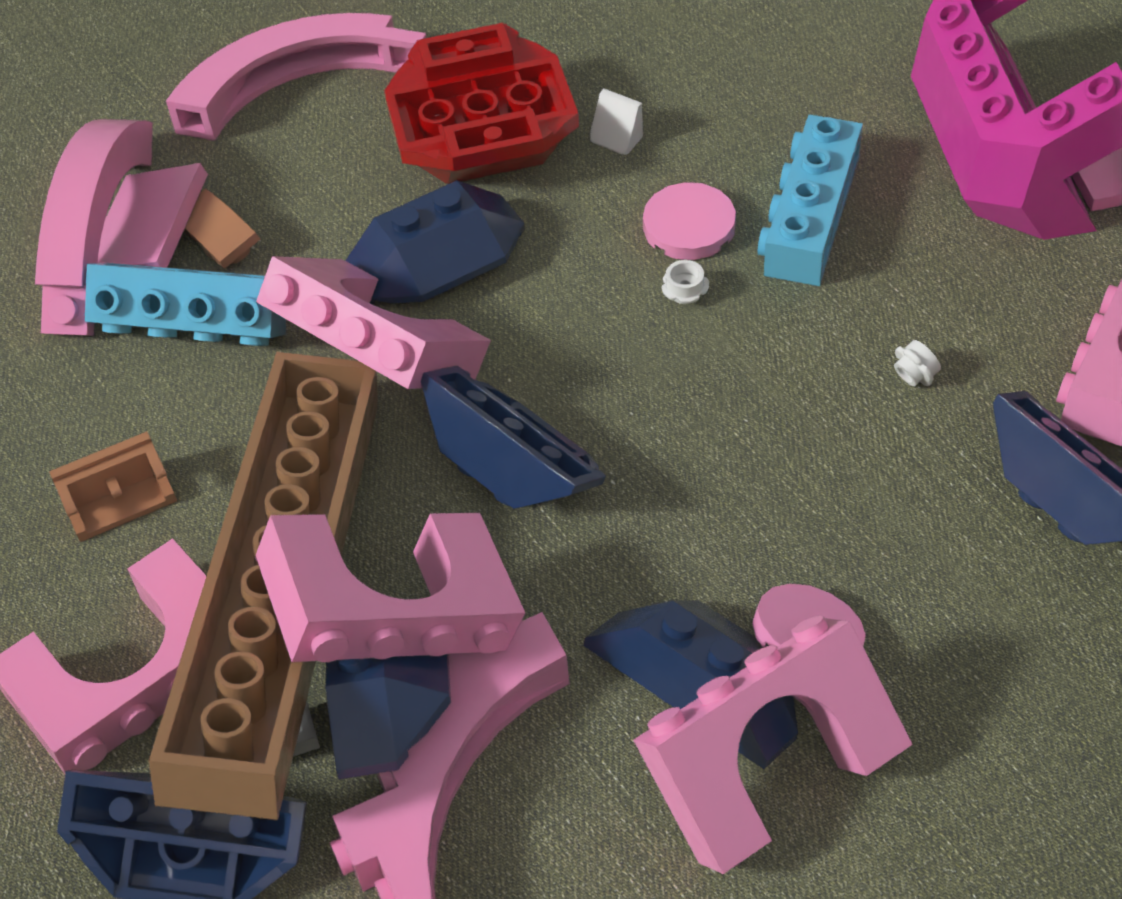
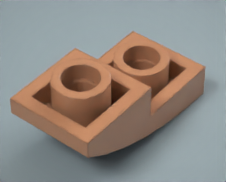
(219, 230)

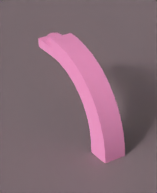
(279, 54)
(77, 212)

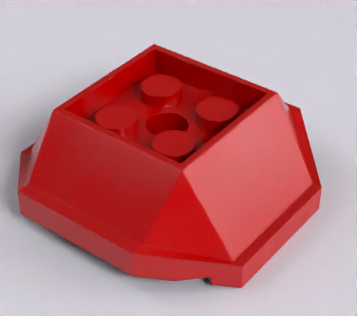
(479, 104)

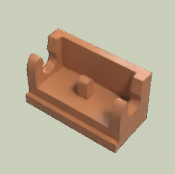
(113, 486)

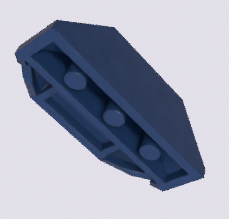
(437, 242)
(504, 441)
(1059, 470)
(681, 647)
(383, 709)
(173, 851)

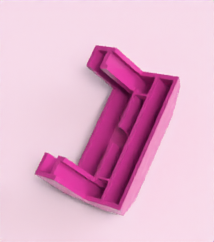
(1001, 147)

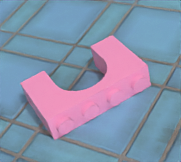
(334, 305)
(1095, 392)
(337, 617)
(88, 719)
(696, 747)

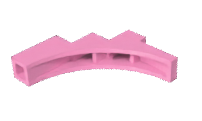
(397, 834)

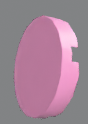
(689, 220)
(791, 604)

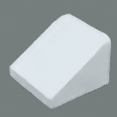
(617, 122)

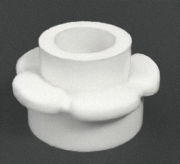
(684, 282)
(916, 364)

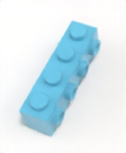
(811, 200)
(179, 300)

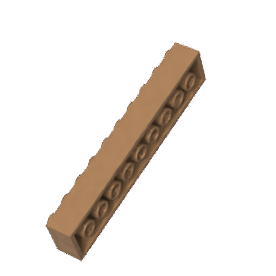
(235, 690)

